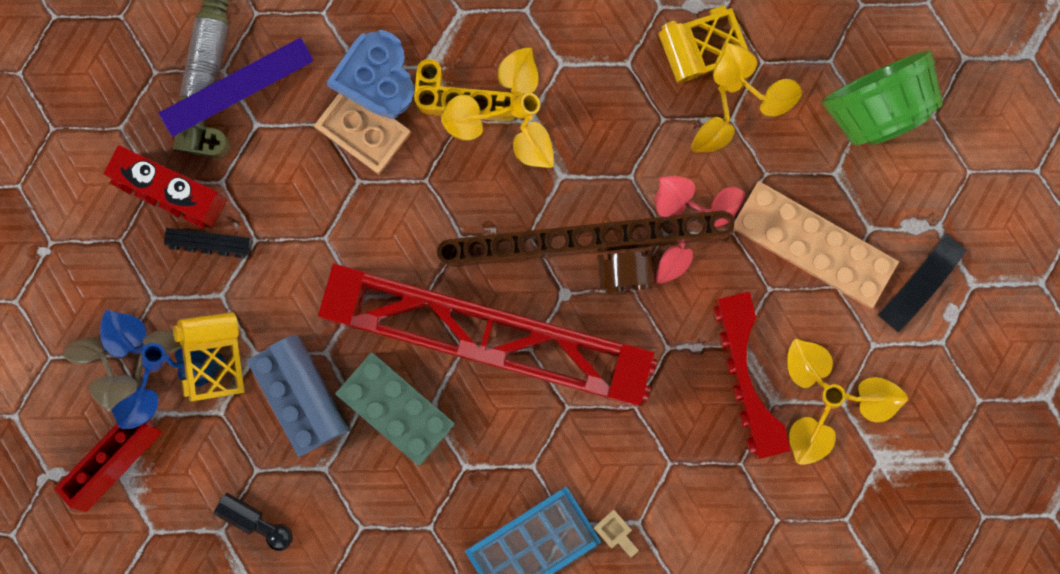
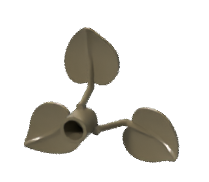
(111, 390)

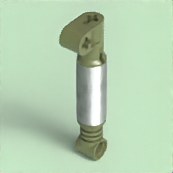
(202, 70)

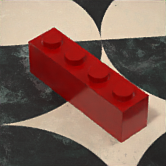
(105, 464)

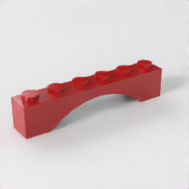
(765, 431)

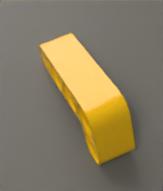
(442, 94)

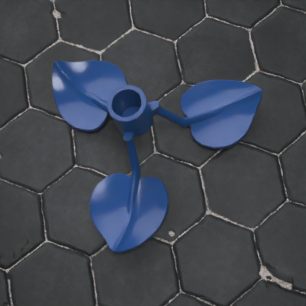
(125, 333)

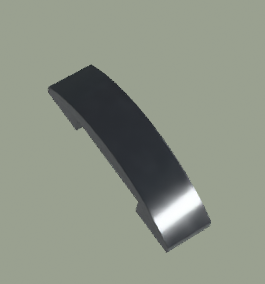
(922, 283)

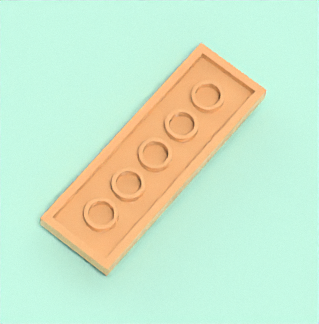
(815, 245)

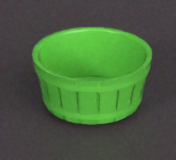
(887, 100)

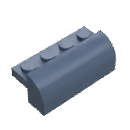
(298, 395)

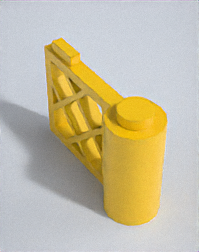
(682, 46)
(207, 333)

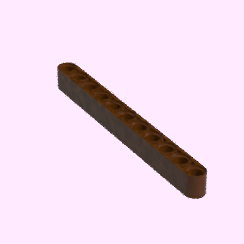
(598, 242)

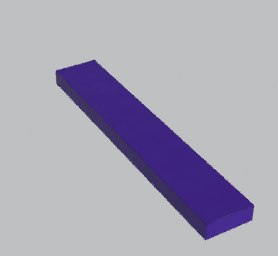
(235, 87)

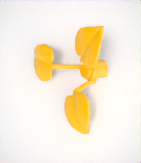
(730, 73)
(521, 76)
(810, 363)

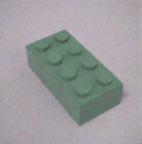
(395, 409)

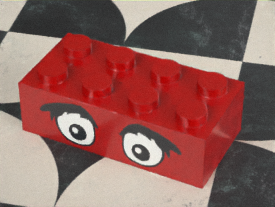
(159, 184)

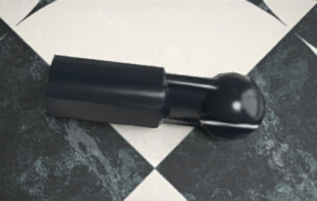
(250, 521)

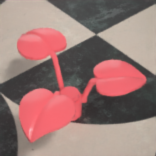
(671, 200)

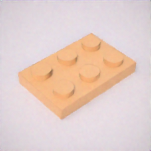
(362, 133)

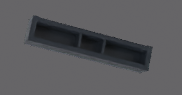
(208, 243)

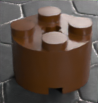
(626, 270)

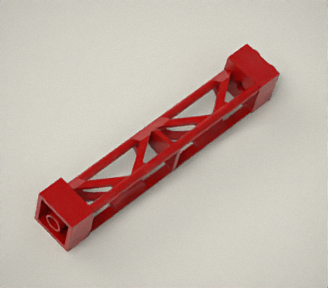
(347, 291)

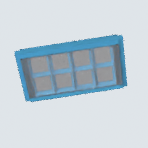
(537, 540)

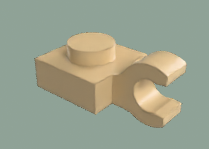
(614, 532)

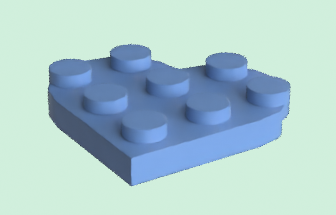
(374, 75)

